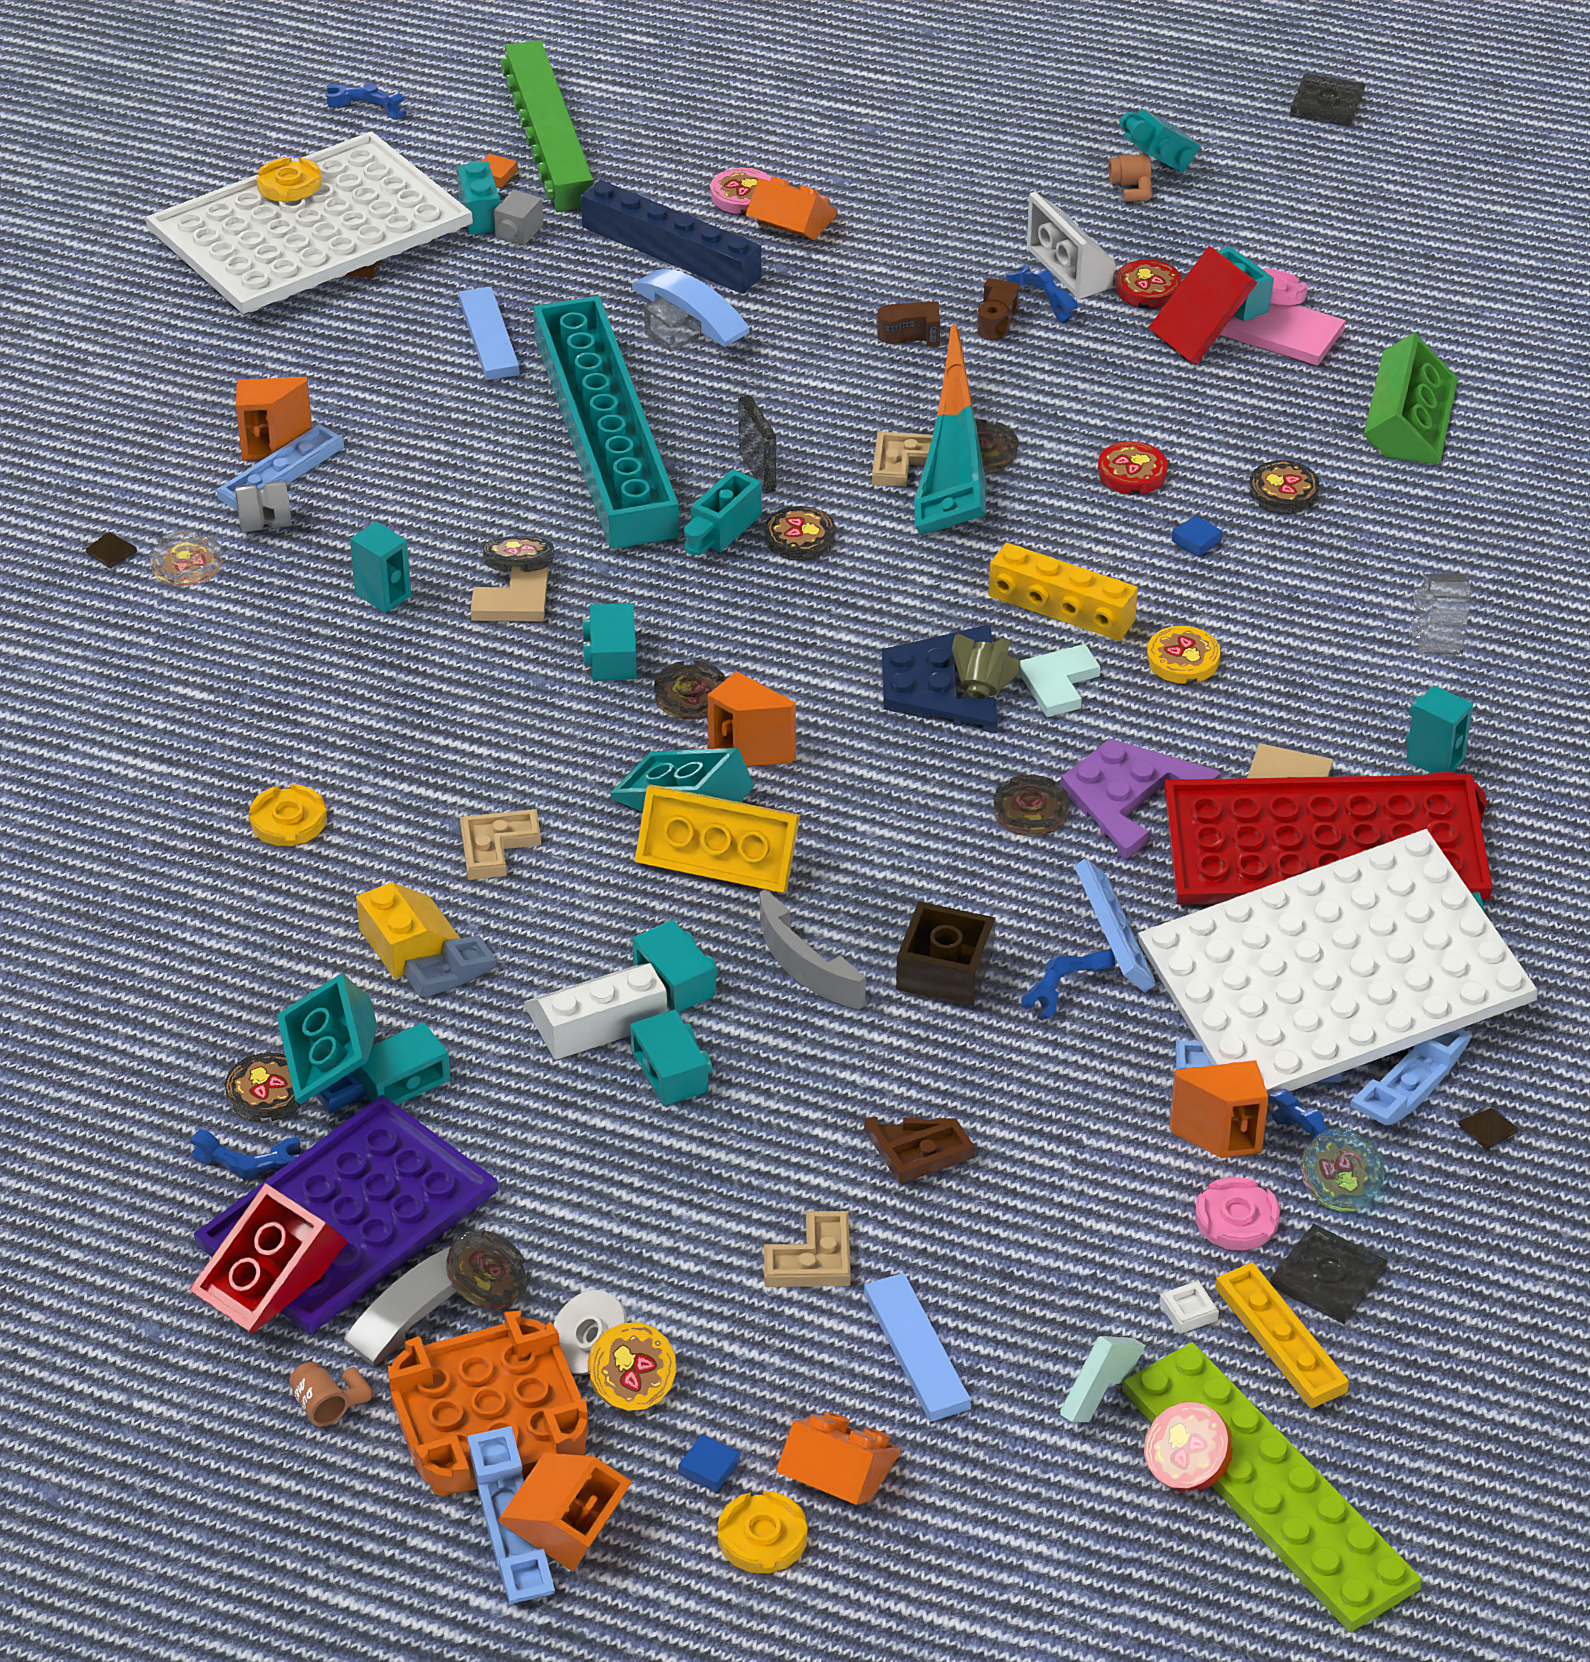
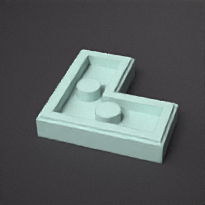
(1052, 675)
(1108, 1363)

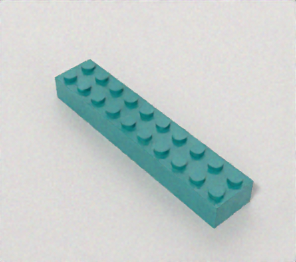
(606, 423)

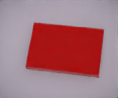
(1202, 305)

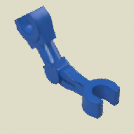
(341, 95)
(1060, 300)
(1056, 969)
(1291, 1112)
(245, 1166)

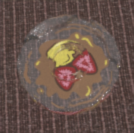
(186, 558)

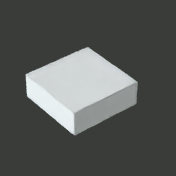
(1189, 1307)

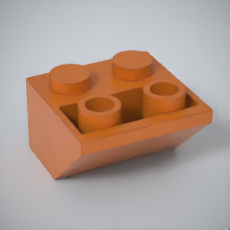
(790, 208)
(271, 414)
(753, 720)
(1220, 1108)
(837, 1457)
(565, 1505)

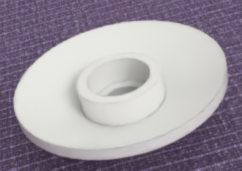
(581, 1321)

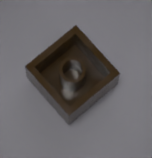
(945, 953)

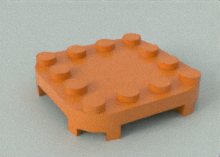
(484, 1384)

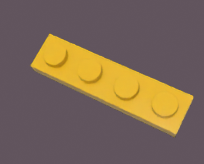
(1282, 1335)

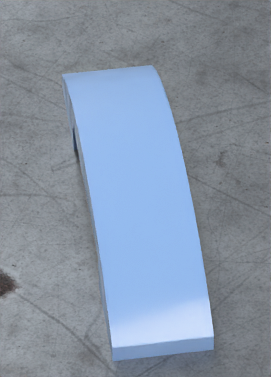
(699, 300)
(1411, 1078)
(498, 1479)

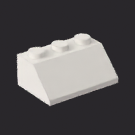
(1067, 249)
(597, 1009)

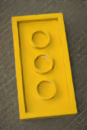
(717, 838)

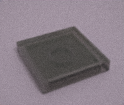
(1327, 100)
(757, 443)
(1328, 1273)

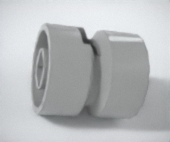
(263, 506)

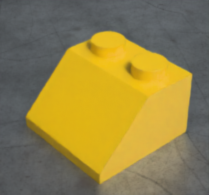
(402, 925)

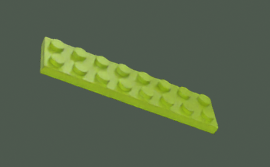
(1284, 1494)

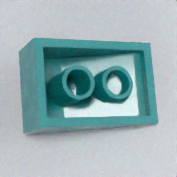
(701, 771)
(326, 1035)

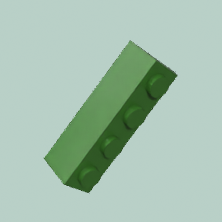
(1411, 402)

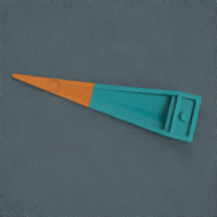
(953, 474)

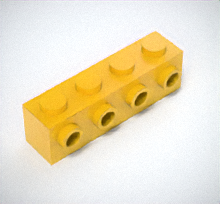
(1063, 591)

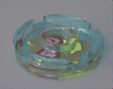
(1342, 1169)

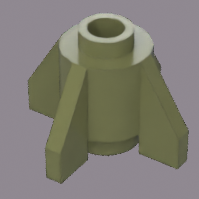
(983, 666)

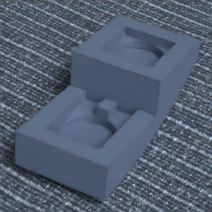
(456, 965)

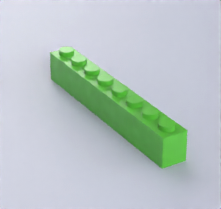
(546, 124)

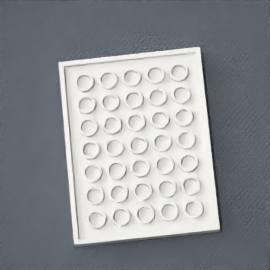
(270, 249)
(1338, 965)

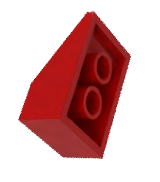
(267, 1260)

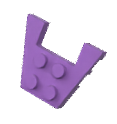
(1120, 779)

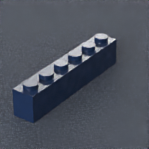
(671, 236)

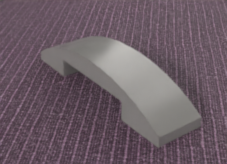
(832, 980)
(398, 1308)

